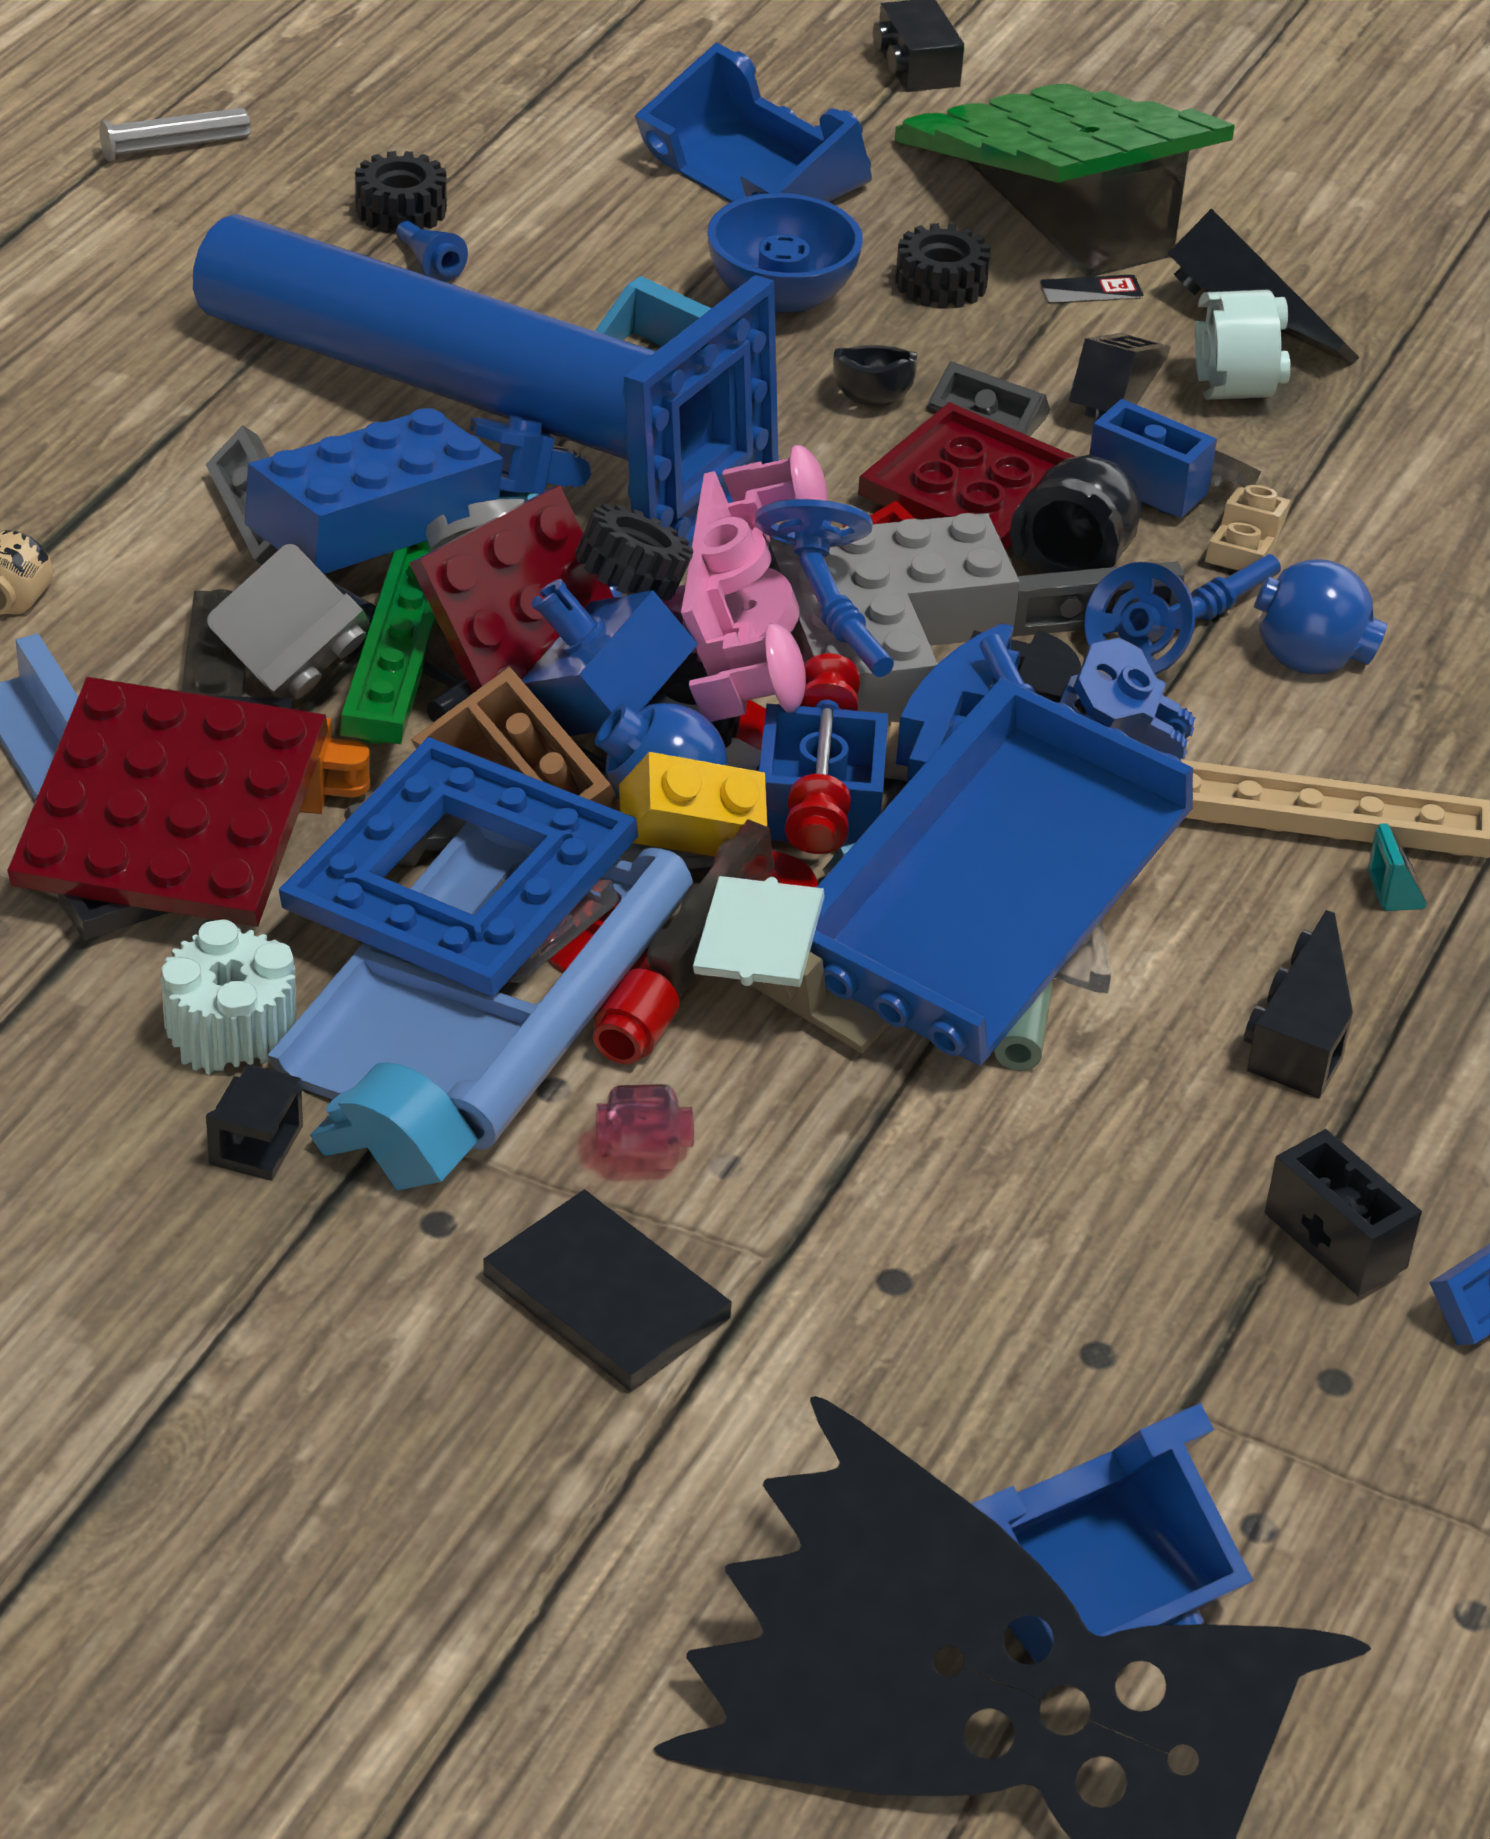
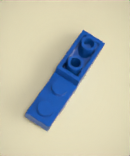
(946, 699)

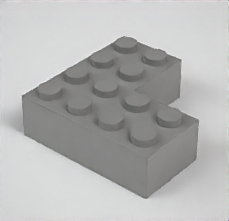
(916, 590)

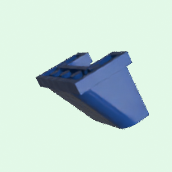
(1126, 1535)

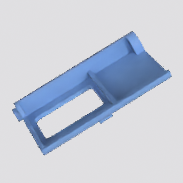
(474, 1045)

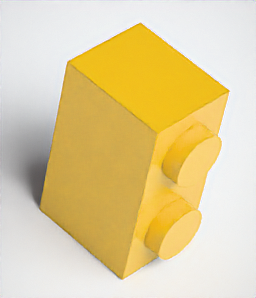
(691, 802)

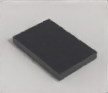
(607, 1289)

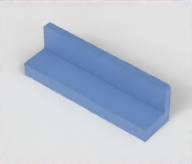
(34, 711)

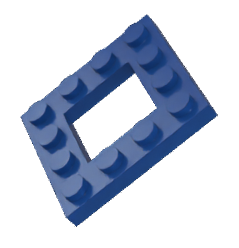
(347, 887)

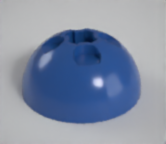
(787, 239)

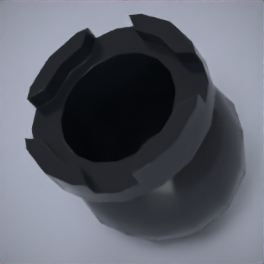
(1076, 517)

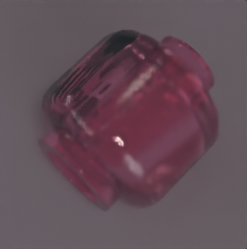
(643, 1128)

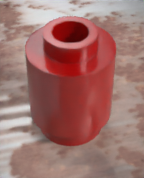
(635, 1016)

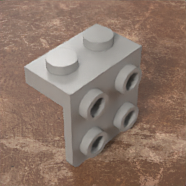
(289, 623)

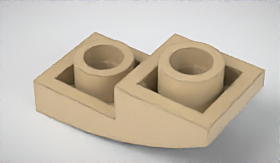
(1248, 527)

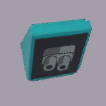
(1393, 873)

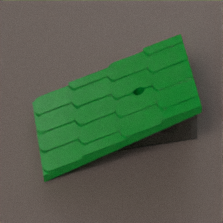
(1080, 166)

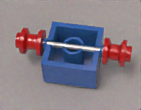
(824, 761)

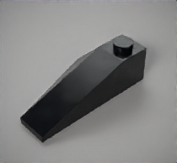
(1221, 261)

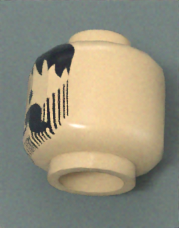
(23, 572)

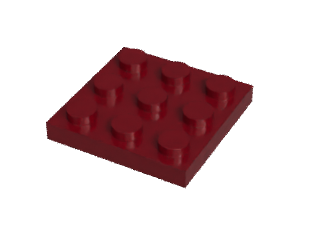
(960, 467)
(491, 574)

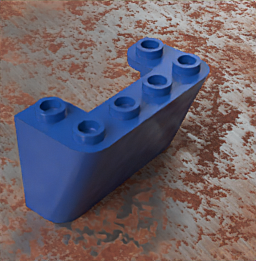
(741, 145)

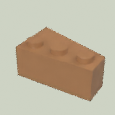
(516, 731)

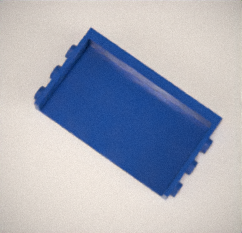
(994, 868)

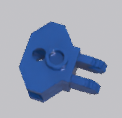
(530, 455)
(1129, 697)

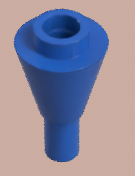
(438, 252)

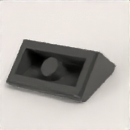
(991, 398)

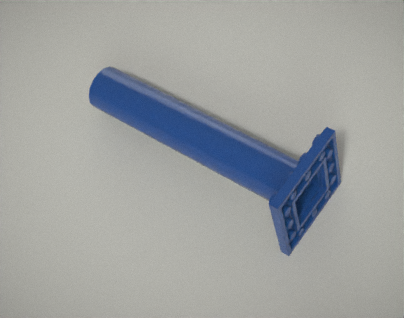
(668, 412)

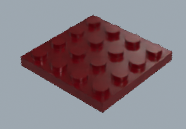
(169, 801)

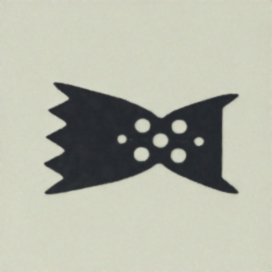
(907, 1566)

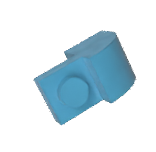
(403, 1123)

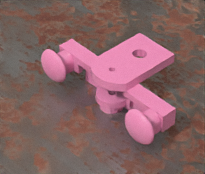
(733, 600)

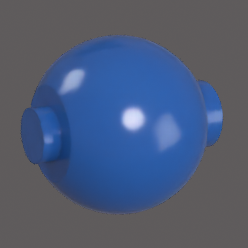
(1318, 617)
(657, 729)

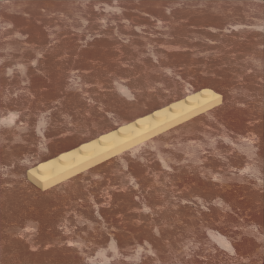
(1320, 806)

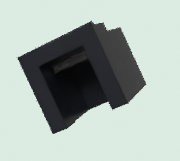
(255, 1122)

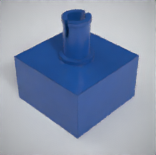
(605, 655)

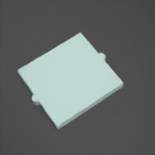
(759, 931)

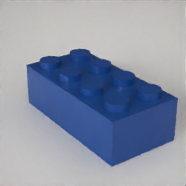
(370, 488)

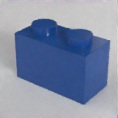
(1160, 455)

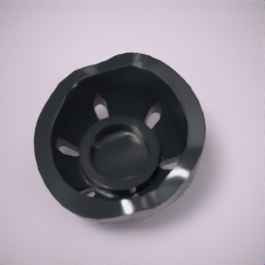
(874, 373)

